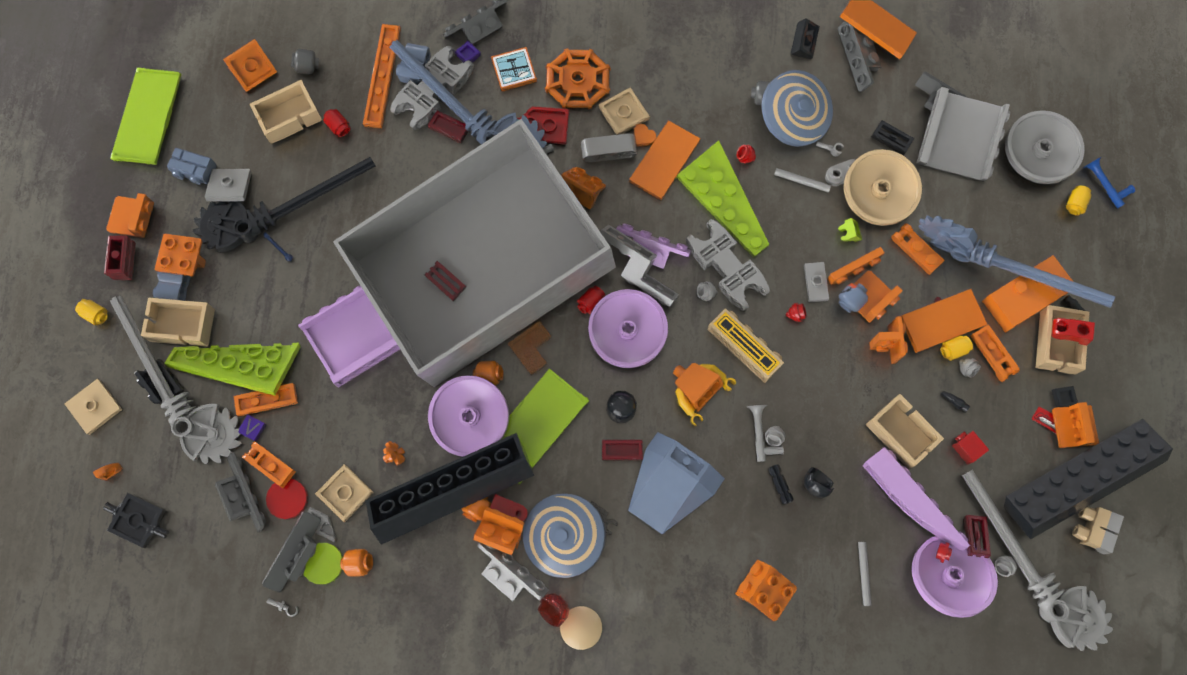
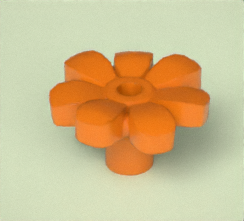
(393, 453)

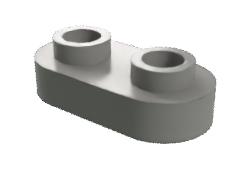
(841, 169)

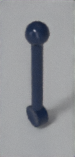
(288, 257)

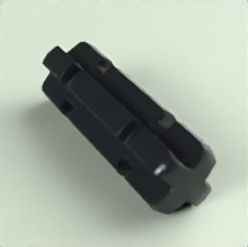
(781, 484)

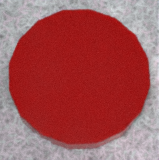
(287, 501)

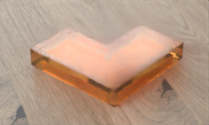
(525, 347)

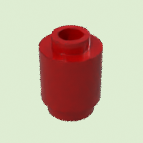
(336, 122)
(590, 299)

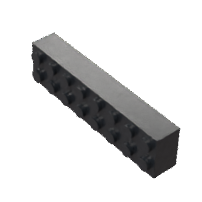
(1087, 478)
(448, 488)

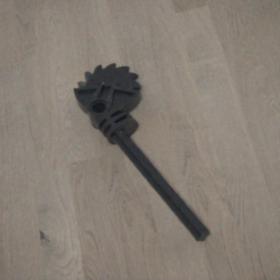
(225, 222)

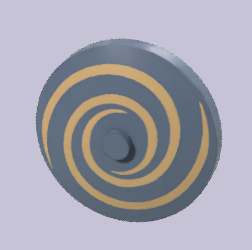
(797, 108)
(564, 535)

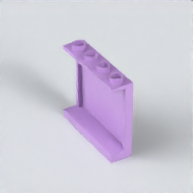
(349, 336)

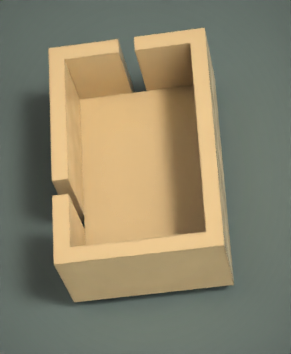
(285, 112)
(178, 322)
(1055, 353)
(904, 434)

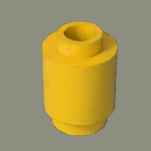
(1079, 200)
(91, 312)
(956, 347)

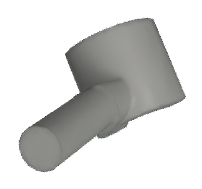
(831, 148)

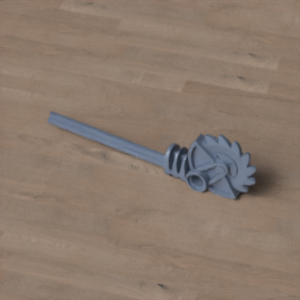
(480, 123)
(964, 248)

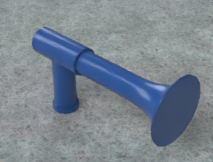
(1115, 196)

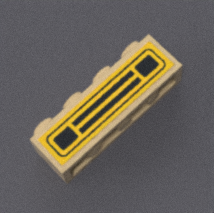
(745, 345)

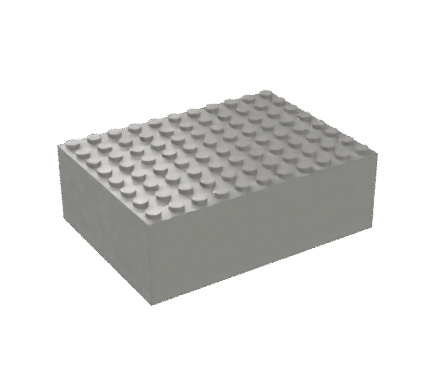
(500, 228)

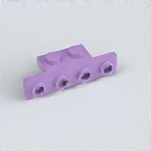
(659, 246)

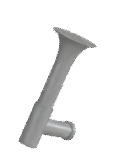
(761, 450)

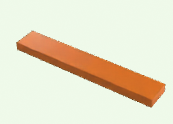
(381, 77)

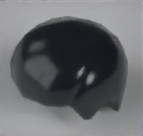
(621, 406)
(818, 483)

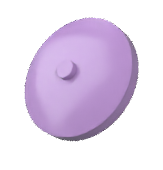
(628, 328)
(468, 415)
(957, 586)

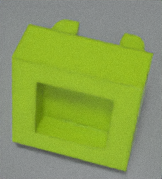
(852, 229)

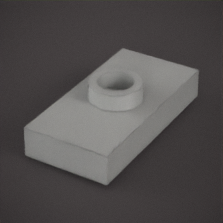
(816, 282)

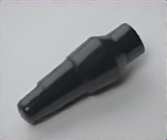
(1072, 303)
(956, 401)

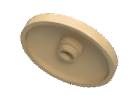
(882, 187)

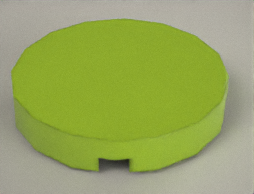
(324, 565)

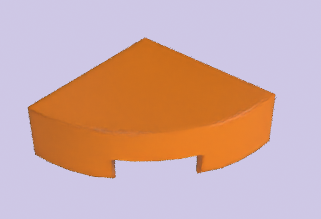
(107, 471)

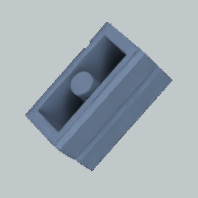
(191, 166)

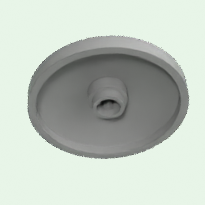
(1044, 147)

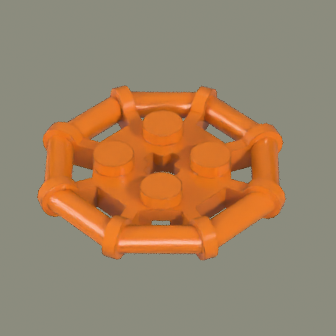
(577, 88)

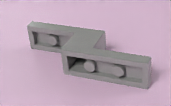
(639, 265)

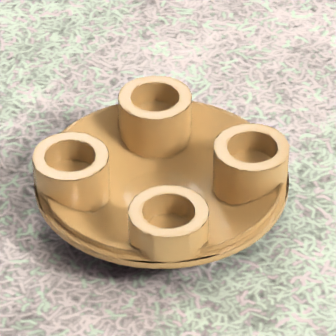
(581, 628)

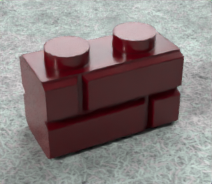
(119, 258)

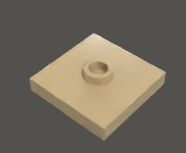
(624, 111)
(93, 406)
(344, 493)

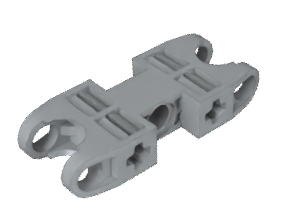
(421, 98)
(736, 277)

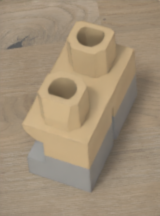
(1099, 529)

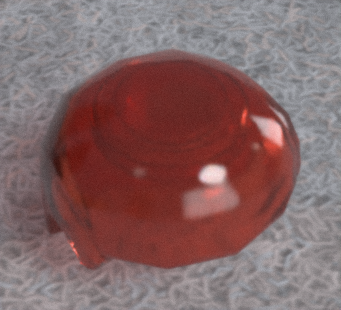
(553, 609)

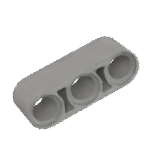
(608, 147)

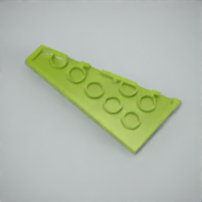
(719, 191)
(240, 365)

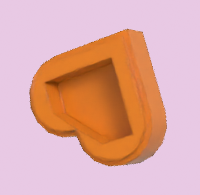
(644, 136)

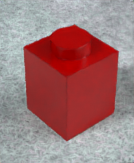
(969, 447)

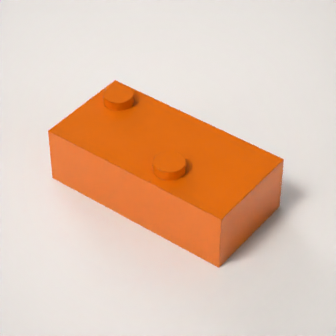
(1024, 296)

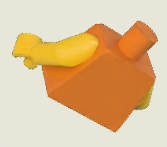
(697, 386)

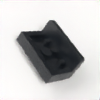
(145, 381)

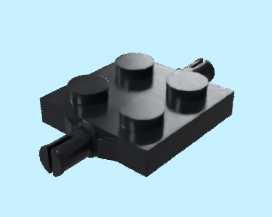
(136, 520)

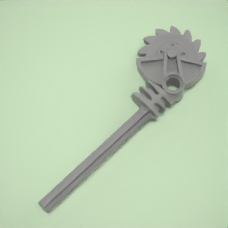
(209, 431)
(1078, 616)

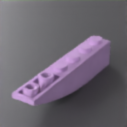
(910, 497)

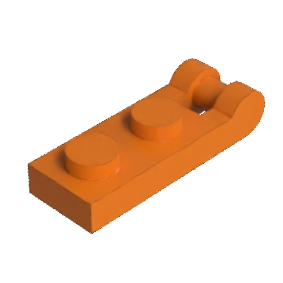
(917, 249)
(995, 353)
(269, 464)

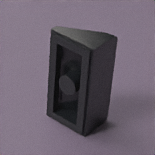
(805, 39)

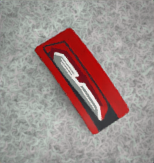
(1044, 418)

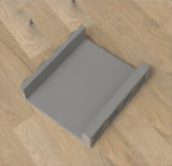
(963, 135)

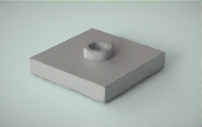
(228, 185)

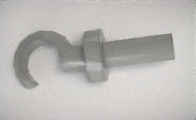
(282, 606)

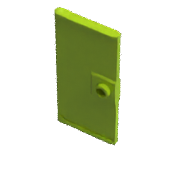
(146, 116)
(544, 415)

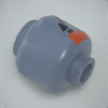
(853, 297)

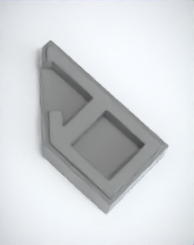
(325, 527)

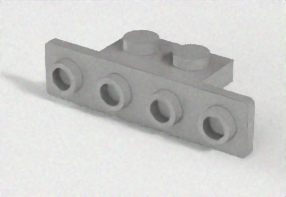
(510, 575)

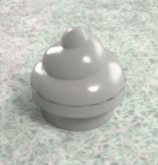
(706, 291)
(969, 367)
(775, 436)
(1005, 566)

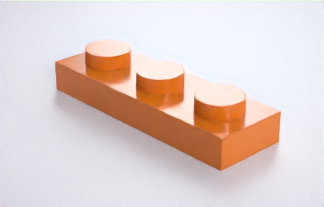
(856, 267)
(258, 401)

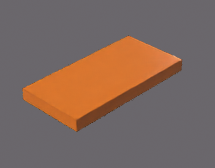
(879, 26)
(664, 160)
(943, 320)

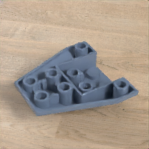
(671, 484)

